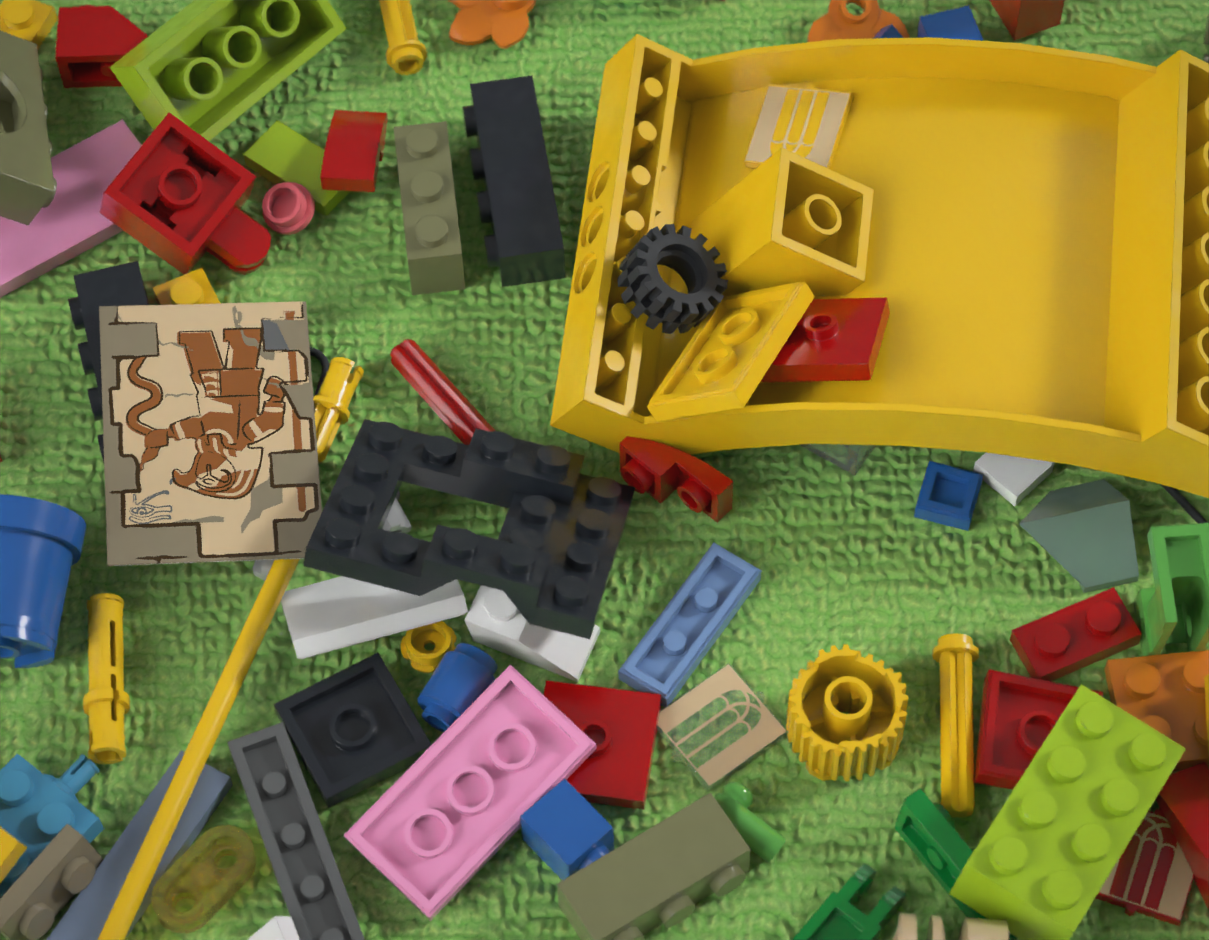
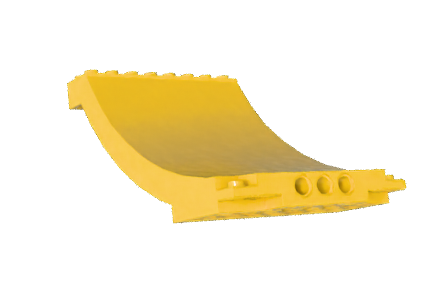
(1001, 195)

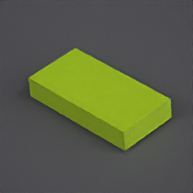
(290, 157)

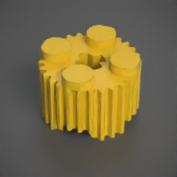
(839, 742)

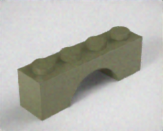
(24, 144)

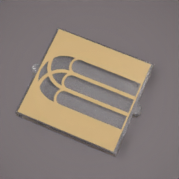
(719, 727)

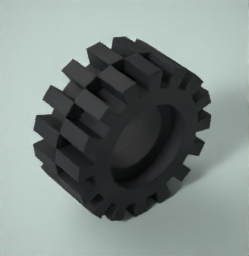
(655, 296)

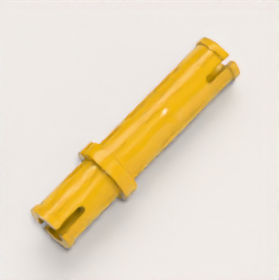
(106, 699)

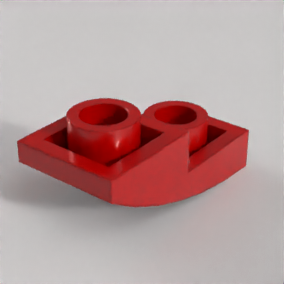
(353, 151)
(663, 469)

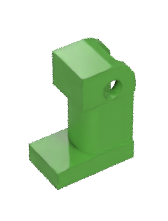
(1180, 601)

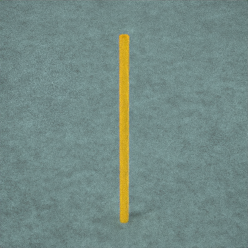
(198, 751)

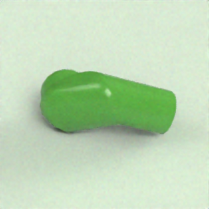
(756, 833)

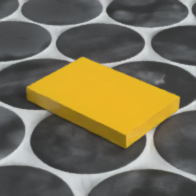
(730, 352)

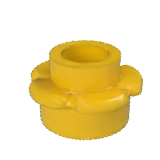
(415, 639)

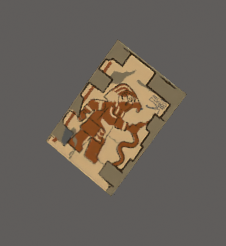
(208, 432)

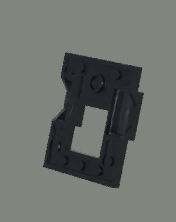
(551, 546)

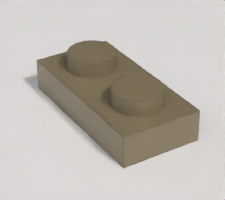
(48, 885)

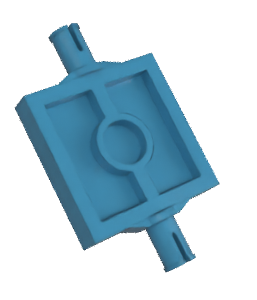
(39, 806)

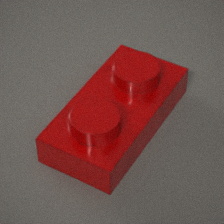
(1075, 636)

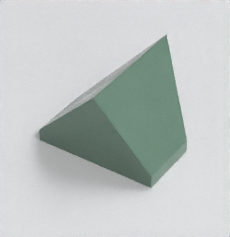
(1087, 533)

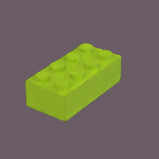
(223, 58)
(1067, 820)

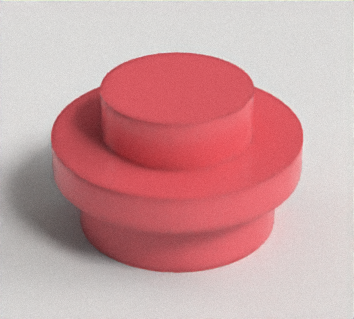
(288, 208)

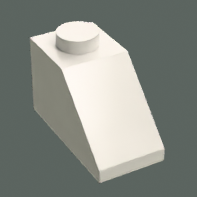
(501, 626)

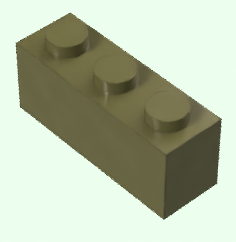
(429, 208)
(657, 875)

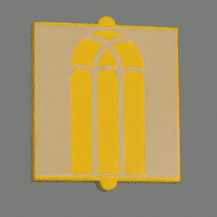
(801, 121)

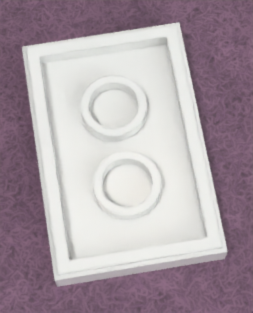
(354, 611)

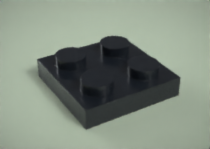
(353, 729)

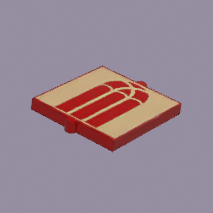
(1150, 873)

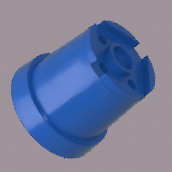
(35, 565)

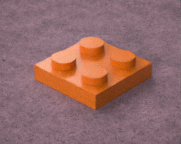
(1167, 696)

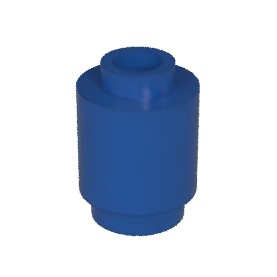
(456, 685)

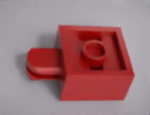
(202, 187)

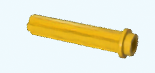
(405, 51)
(955, 659)

